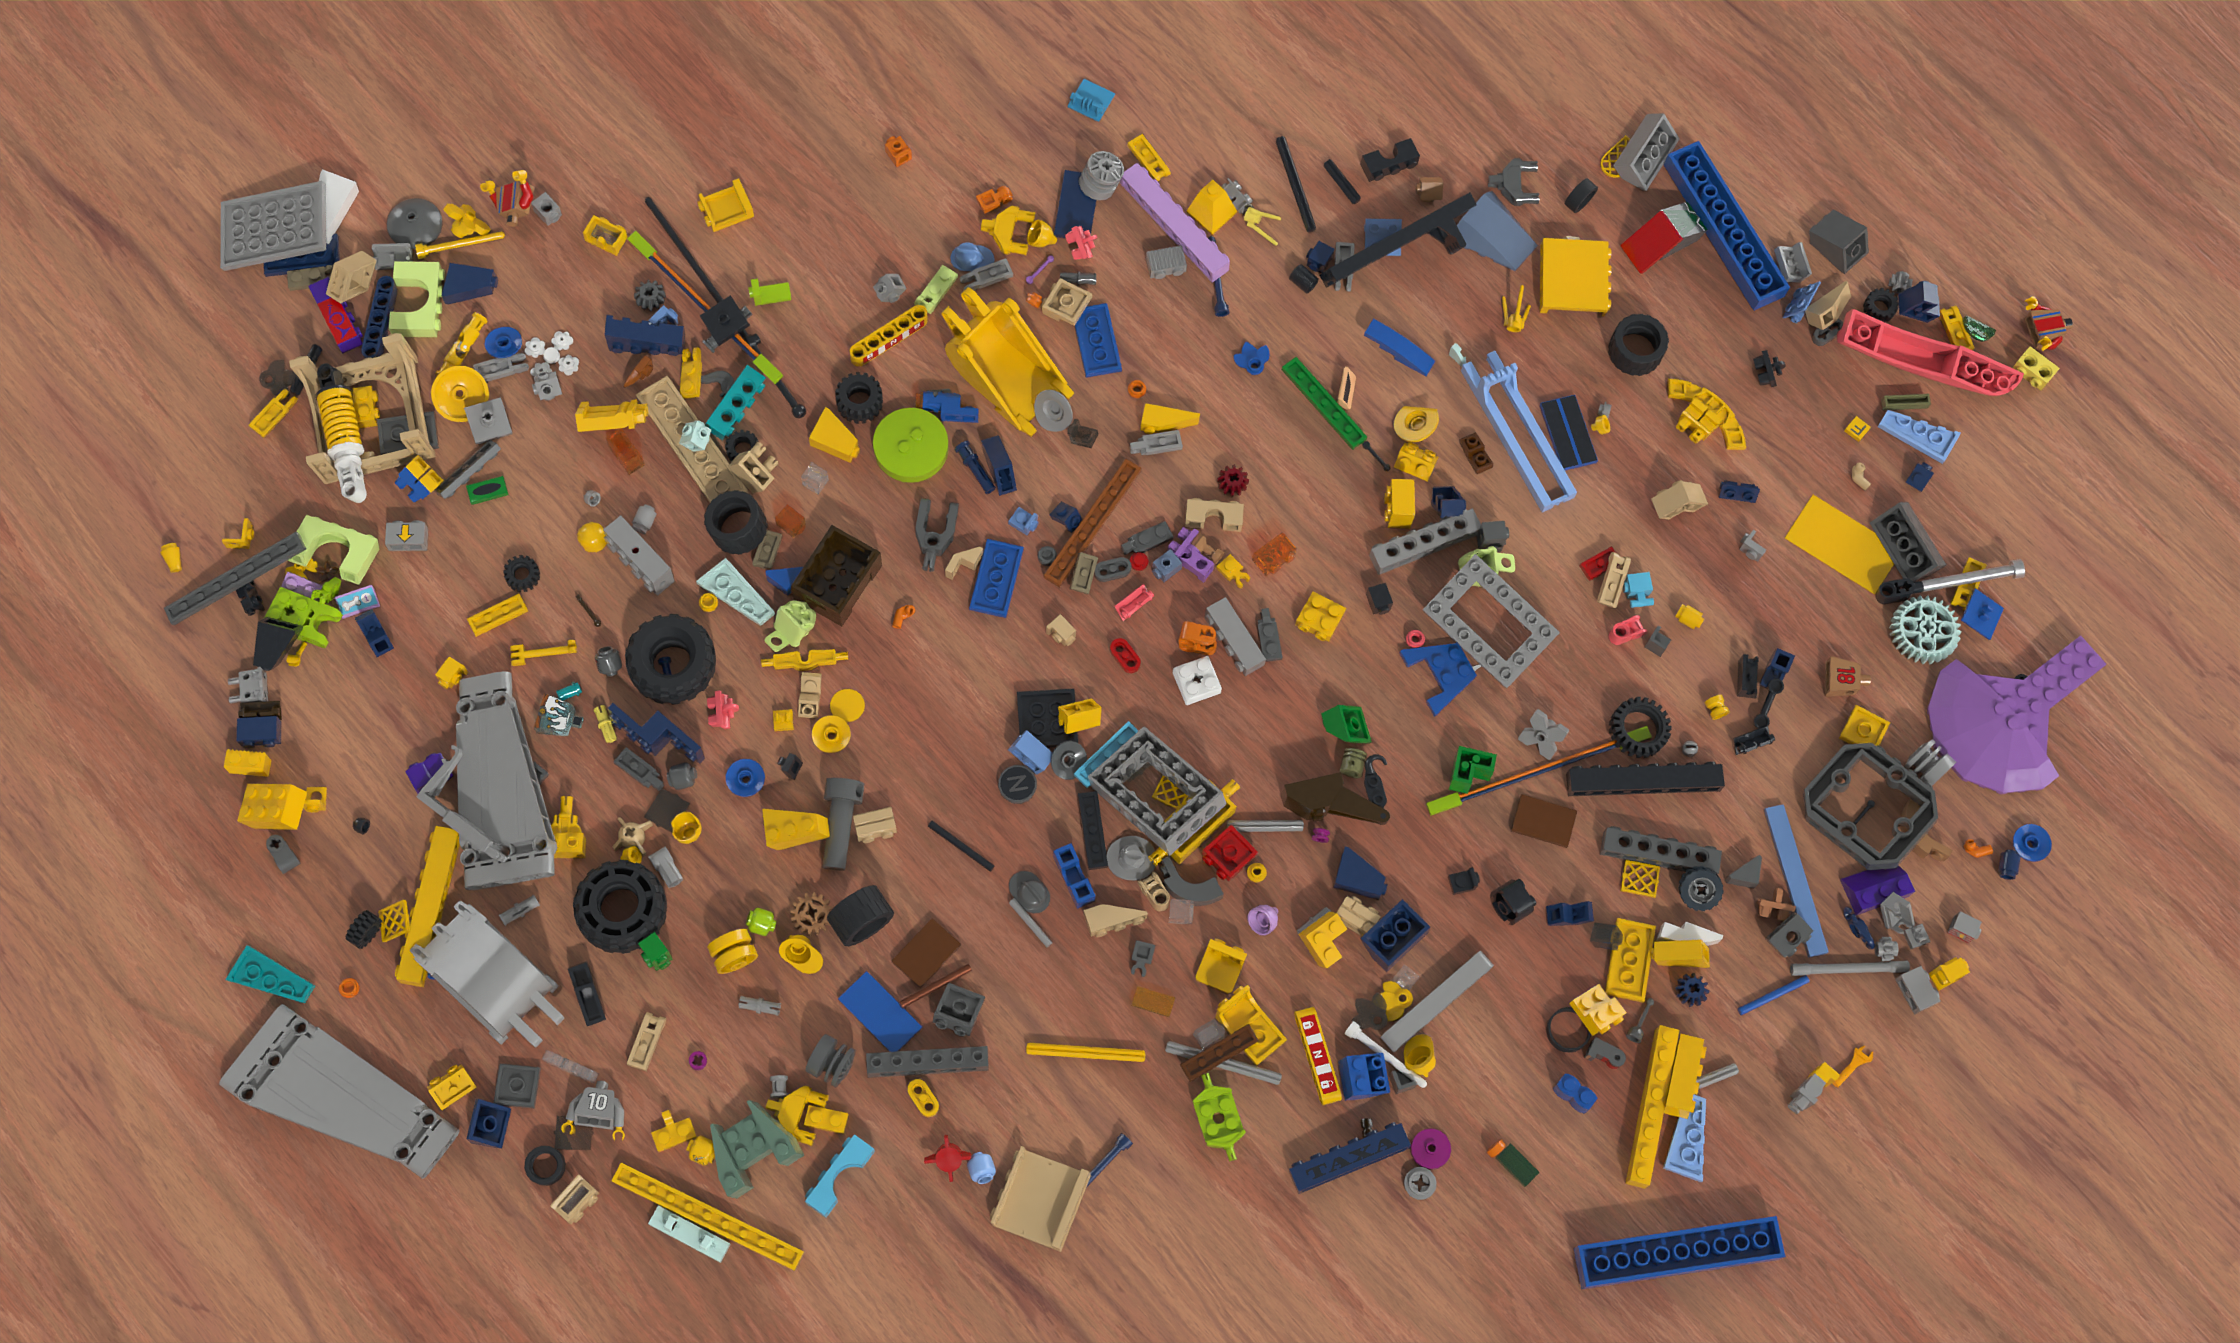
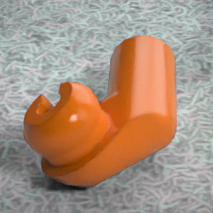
(901, 614)
(1971, 848)

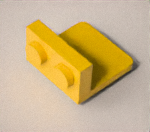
(1221, 966)

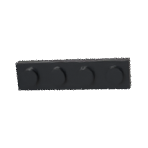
(1092, 830)

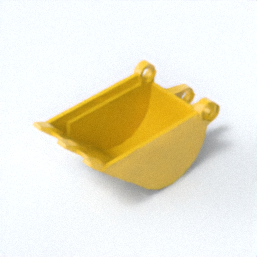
(1002, 358)

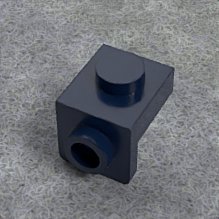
(1920, 476)
(1067, 516)

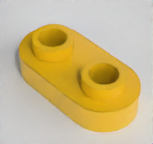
(924, 1098)

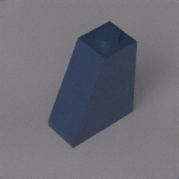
(467, 283)
(999, 465)
(1359, 876)

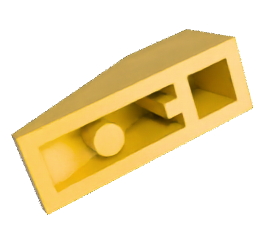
(1164, 419)

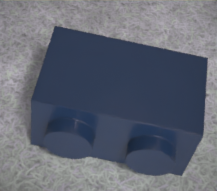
(258, 731)

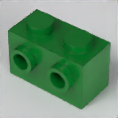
(655, 952)

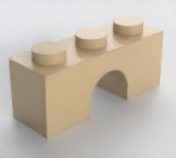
(1230, 513)

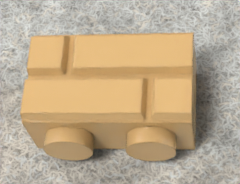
(875, 824)
(1357, 916)

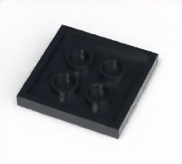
(1040, 715)

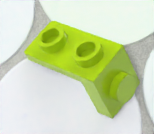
(769, 293)

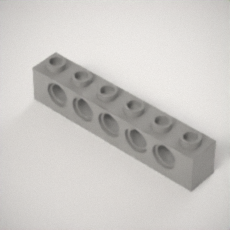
(1420, 549)

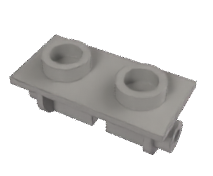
(1242, 201)

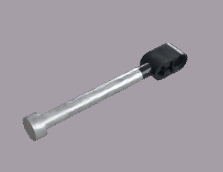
(2014, 569)

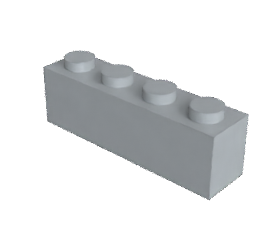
(1235, 637)

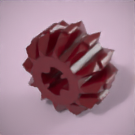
(1239, 483)

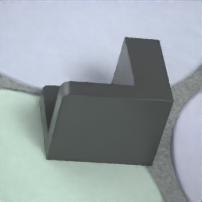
(1657, 642)
(1401, 1082)

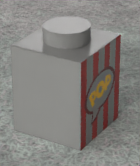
(1964, 927)

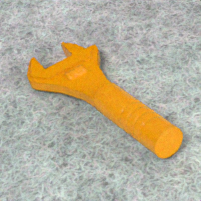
(1858, 1059)

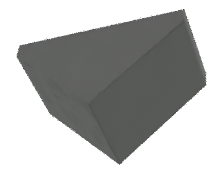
(1747, 875)

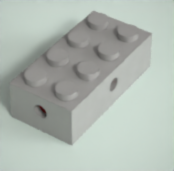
(638, 555)

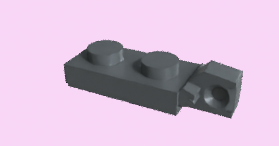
(1148, 539)
(1269, 637)
(638, 769)

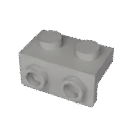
(1793, 262)

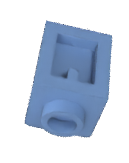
(663, 315)
(1024, 521)

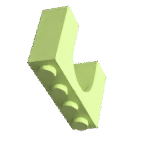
(426, 320)
(361, 547)

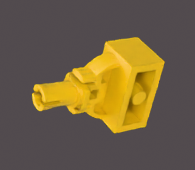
(567, 833)

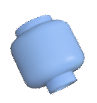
(981, 1168)

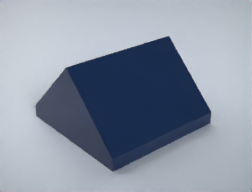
(488, 1124)

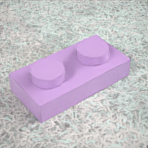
(300, 585)

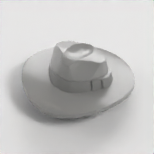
(1053, 411)
(1129, 858)

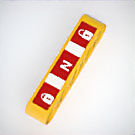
(885, 343)
(1318, 1056)

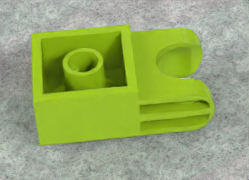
(305, 613)

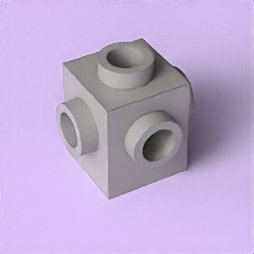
(889, 287)
(546, 385)

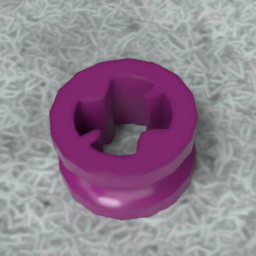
(1320, 835)
(691, 1060)

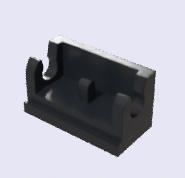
(1747, 677)

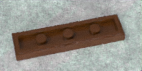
(1219, 1052)

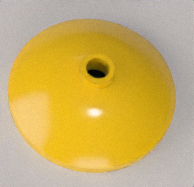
(453, 379)

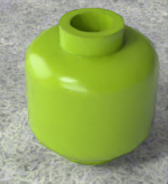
(760, 921)

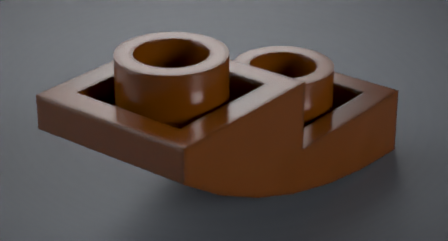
(1475, 453)

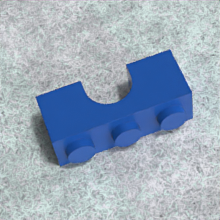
(1071, 872)

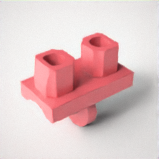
(1084, 242)
(724, 710)

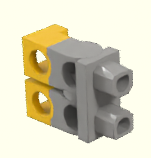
(1812, 1087)

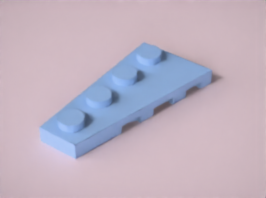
(1928, 439)
(1687, 1143)

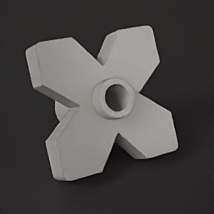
(1545, 733)

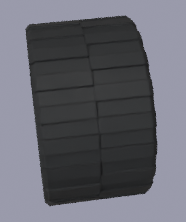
(1646, 327)
(726, 505)
(860, 915)

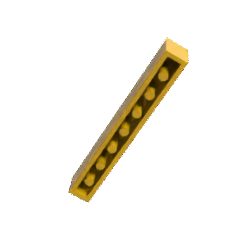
(429, 902)
(1652, 1107)

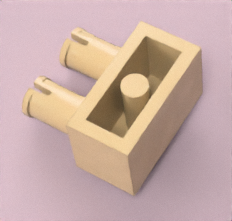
(751, 471)

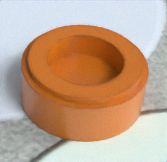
(1496, 1148)

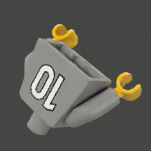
(596, 1109)

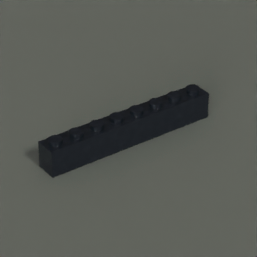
(1645, 779)

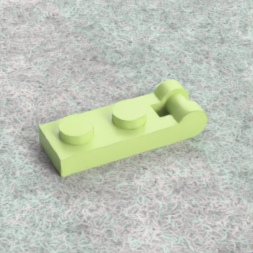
(937, 288)

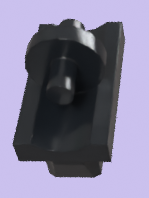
(1764, 361)

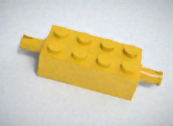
(1204, 832)

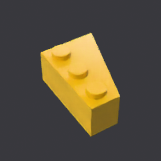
(793, 828)

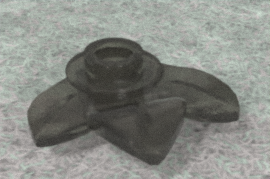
(280, 377)
(1369, 1010)

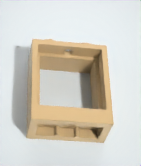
(350, 277)

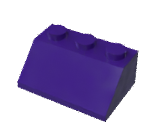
(1872, 887)

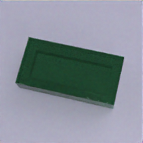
(1517, 1165)

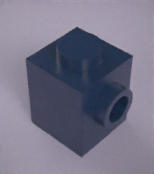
(1319, 257)

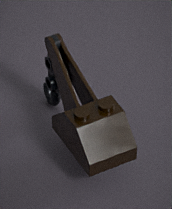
(1327, 795)

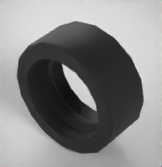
(1581, 195)
(531, 1158)

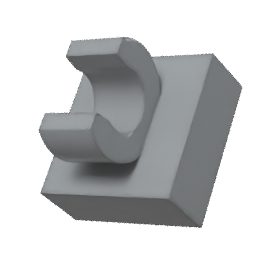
(1916, 936)

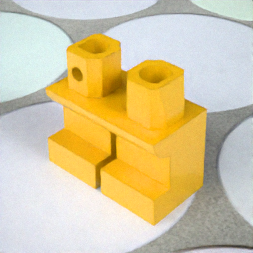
(1691, 416)

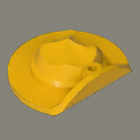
(1415, 423)

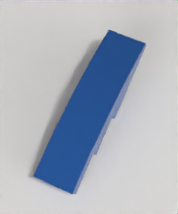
(1400, 347)

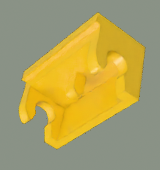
(1079, 715)

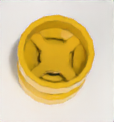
(1717, 707)

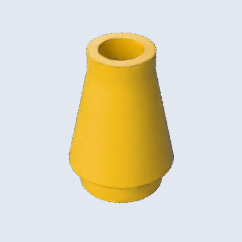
(171, 555)

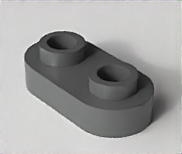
(1111, 568)

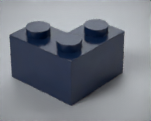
(1920, 302)

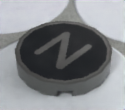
(1017, 784)

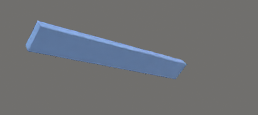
(1795, 877)

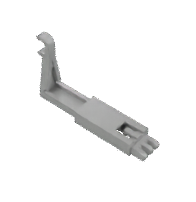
(455, 820)

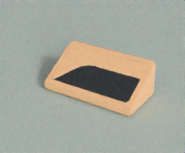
(1346, 388)

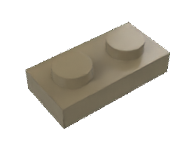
(767, 550)
(1083, 573)

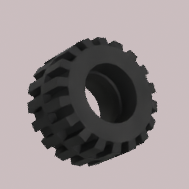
(855, 384)

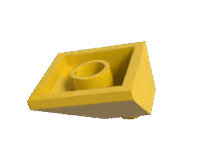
(1212, 207)

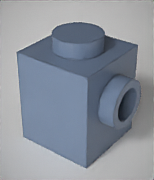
(1166, 566)

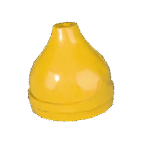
(1040, 234)

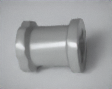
(778, 1086)

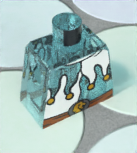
(556, 717)

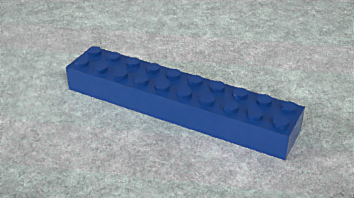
(1726, 225)
(1679, 1252)

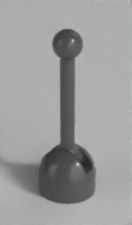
(1635, 1033)

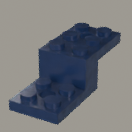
(655, 734)

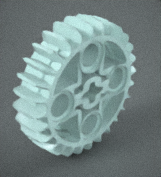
(1927, 627)

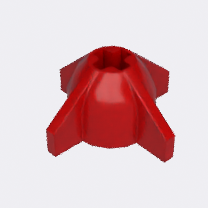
(948, 1157)

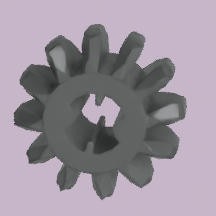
(644, 300)

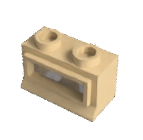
(575, 1200)

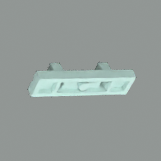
(689, 1234)

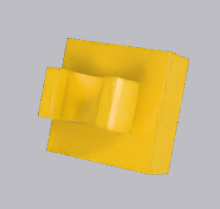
(783, 720)

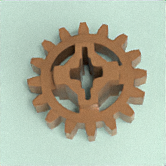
(804, 916)

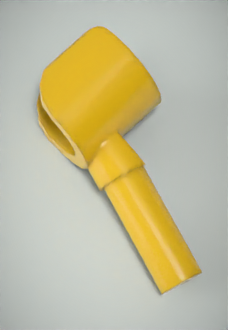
(294, 660)

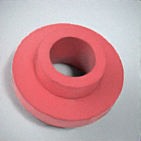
(1417, 634)

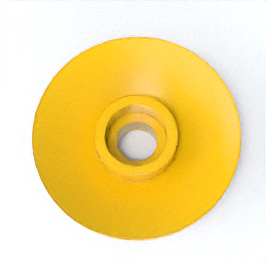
(827, 726)

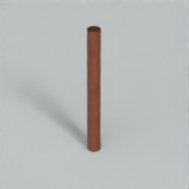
(935, 986)

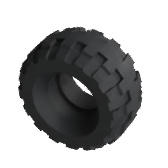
(662, 634)
(626, 934)

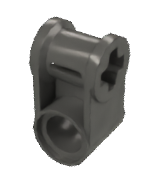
(283, 856)

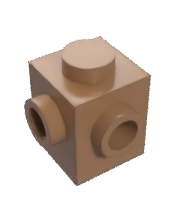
(1430, 188)

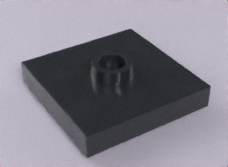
(724, 320)

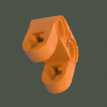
(1191, 638)

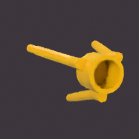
(1515, 322)

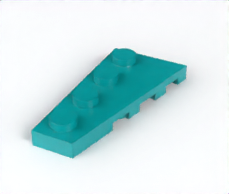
(267, 975)

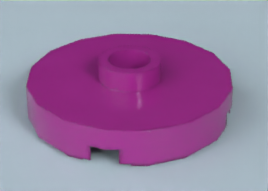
(1423, 1156)

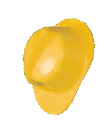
(801, 954)
(1420, 1055)

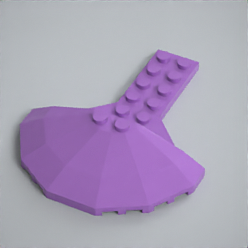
(2001, 724)

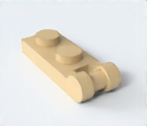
(1613, 580)
(646, 1042)

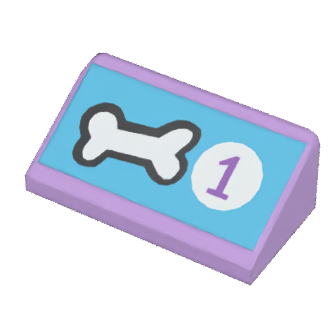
(357, 601)

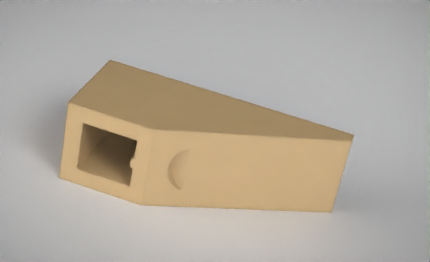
(1829, 307)
(1108, 917)

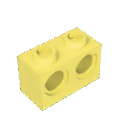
(2037, 365)

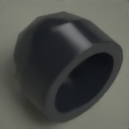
(361, 825)

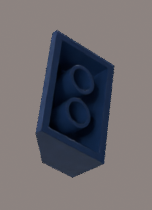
(1395, 935)

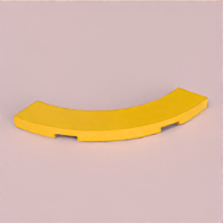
(1729, 425)

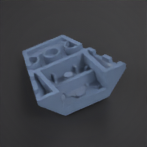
(1496, 233)

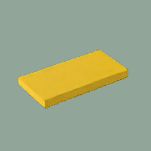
(1631, 963)

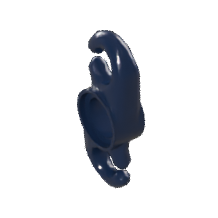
(1858, 928)

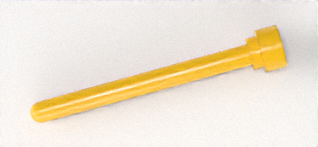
(424, 250)

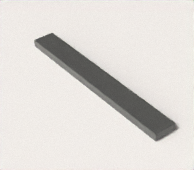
(235, 578)

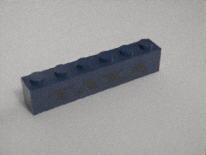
(1349, 1158)

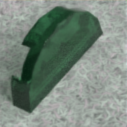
(1977, 329)

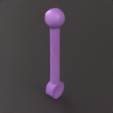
(1029, 279)

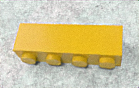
(1684, 1076)

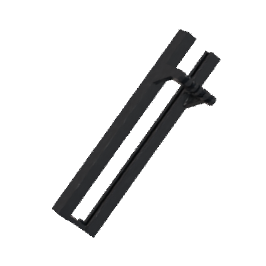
(1436, 224)

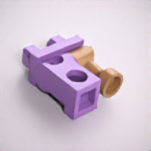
(1190, 553)

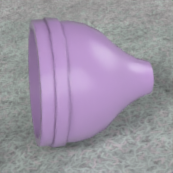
(1263, 919)

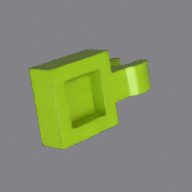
(328, 591)

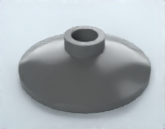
(1076, 758)

